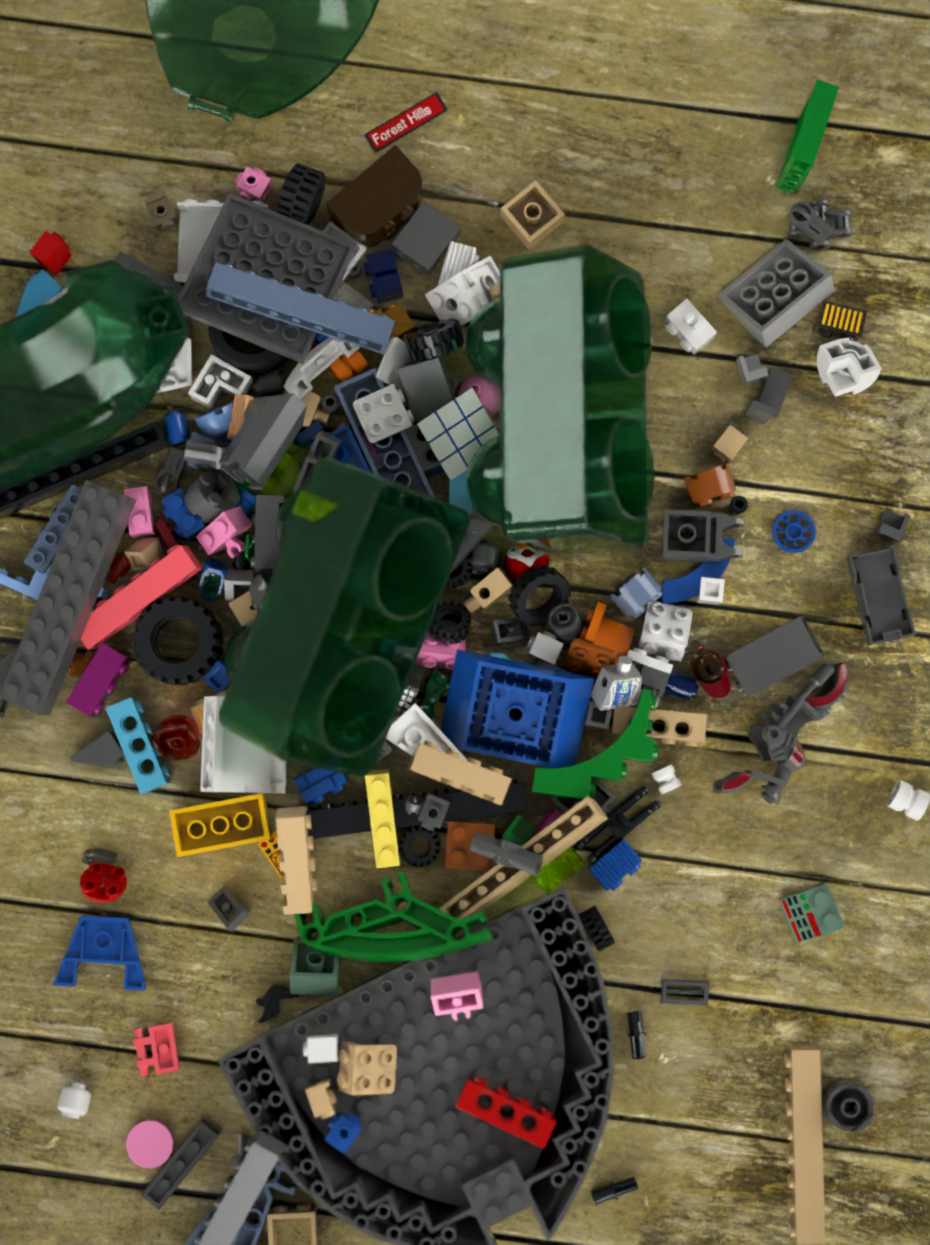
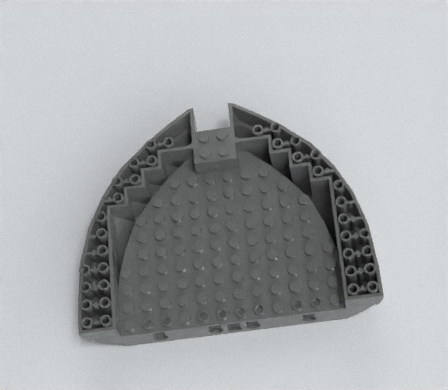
(419, 1161)

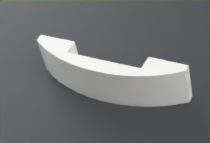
(315, 363)

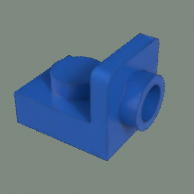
(217, 676)

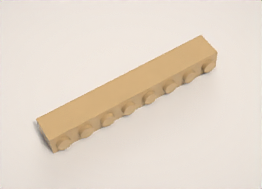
(547, 843)
(805, 1145)

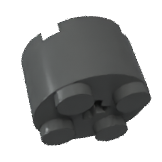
(211, 495)
(861, 1105)

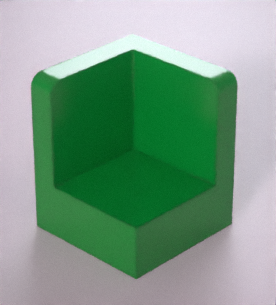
(518, 831)

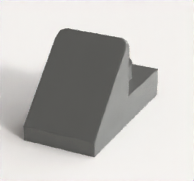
(228, 909)

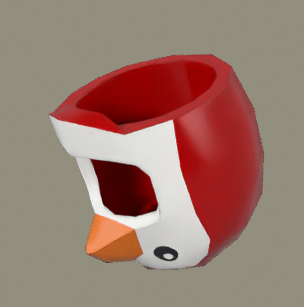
(523, 558)

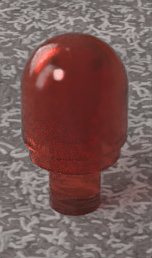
(119, 567)

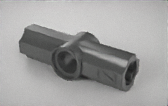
(506, 853)

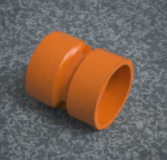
(344, 367)

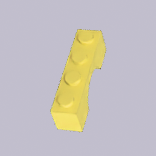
(382, 818)

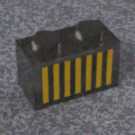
(839, 321)

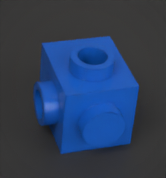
(343, 1131)

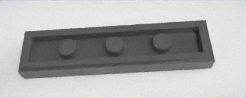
(180, 1164)

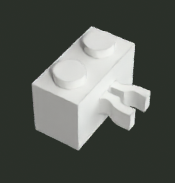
(689, 327)

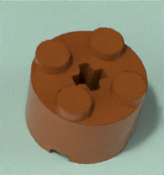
(710, 484)

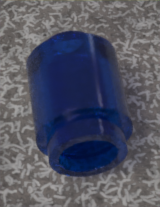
(682, 686)

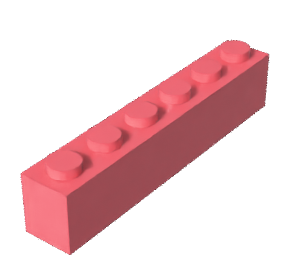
(144, 589)

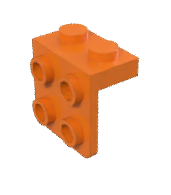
(606, 632)

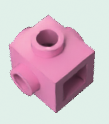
(253, 184)

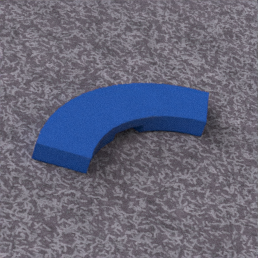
(689, 585)

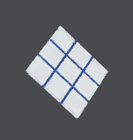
(458, 432)

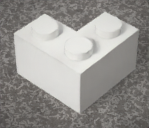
(216, 378)

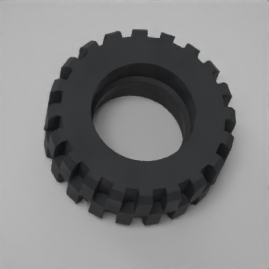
(149, 627)

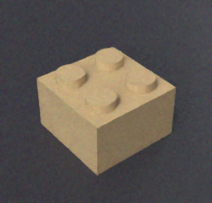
(532, 215)

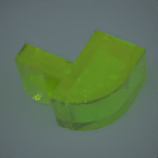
(559, 869)

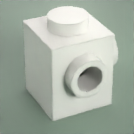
(544, 647)

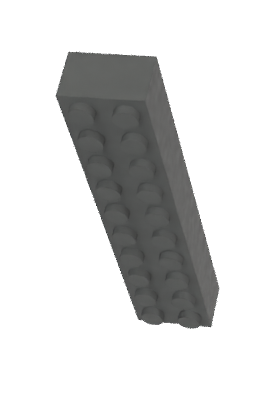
(67, 598)

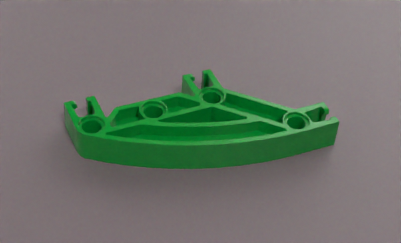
(435, 938)

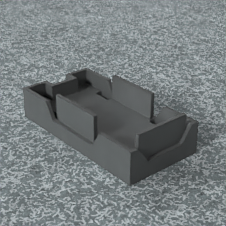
(880, 596)

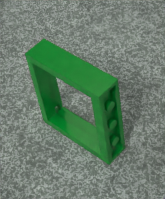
(807, 137)

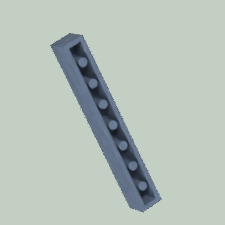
(299, 308)

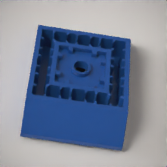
(489, 687)

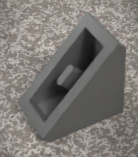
(508, 631)

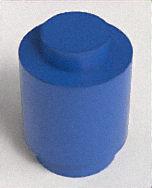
(175, 428)

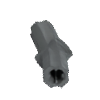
(206, 452)

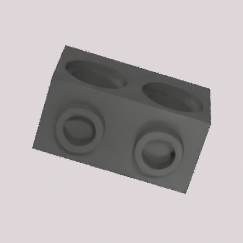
(421, 450)

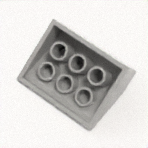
(777, 292)

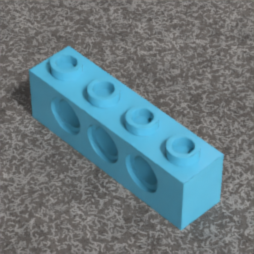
(119, 714)

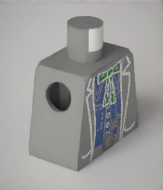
(617, 685)

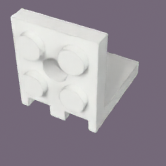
(468, 291)

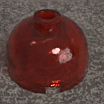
(177, 737)

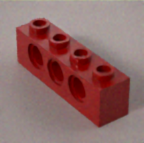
(536, 1134)

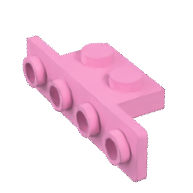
(438, 655)

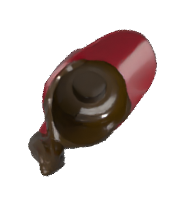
(709, 670)

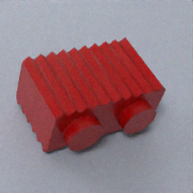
(51, 252)

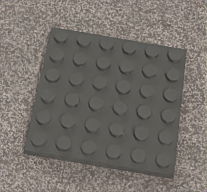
(273, 248)

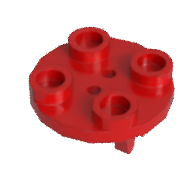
(112, 888)

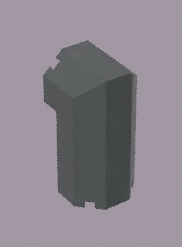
(263, 438)

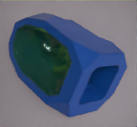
(212, 579)

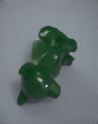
(433, 690)

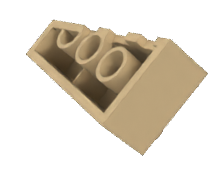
(459, 773)
(295, 860)

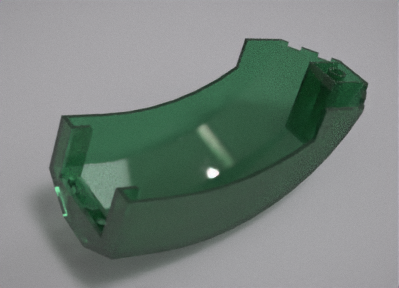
(83, 366)

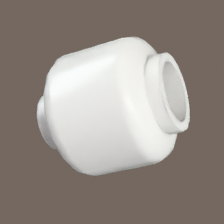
(74, 1101)

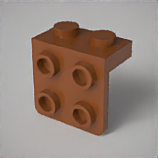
(588, 657)

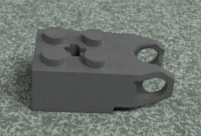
(706, 534)

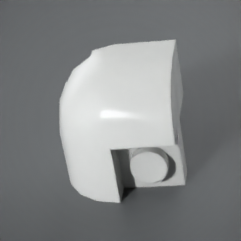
(847, 366)

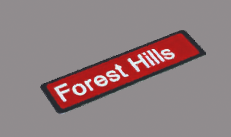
(406, 122)

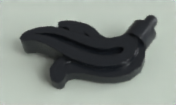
(272, 1000)

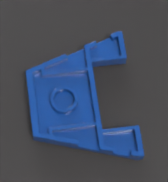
(103, 941)

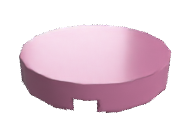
(150, 1143)

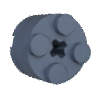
(636, 592)

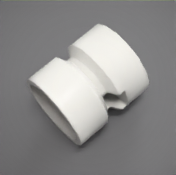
(911, 801)

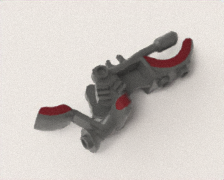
(779, 739)

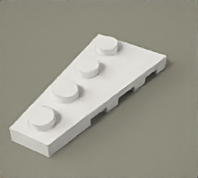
(415, 728)

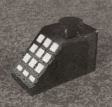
(411, 689)

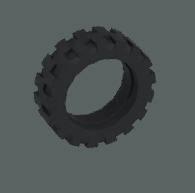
(527, 583)

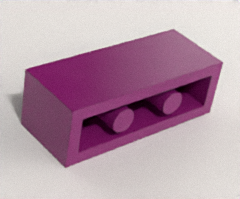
(98, 680)

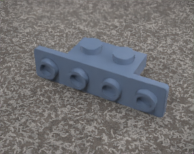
(50, 536)

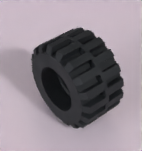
(301, 193)

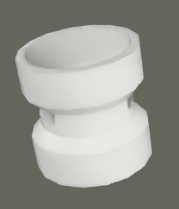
(666, 779)

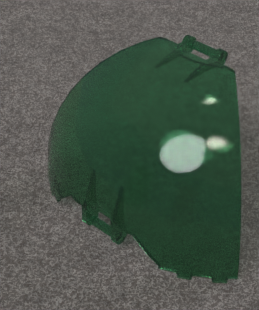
(253, 51)

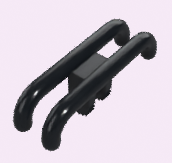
(618, 824)

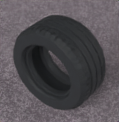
(248, 362)

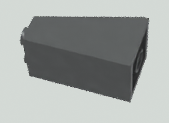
(774, 656)

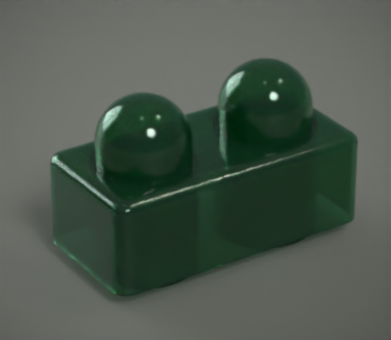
(571, 377)
(340, 620)

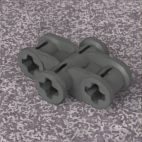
(839, 219)

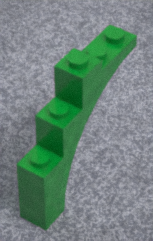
(633, 745)

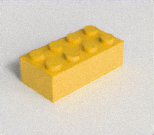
(220, 824)

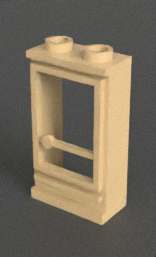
(282, 1212)

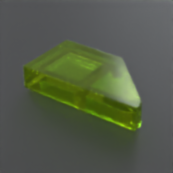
(312, 506)

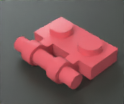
(163, 1047)

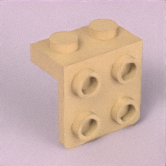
(367, 1068)

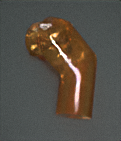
(78, 667)

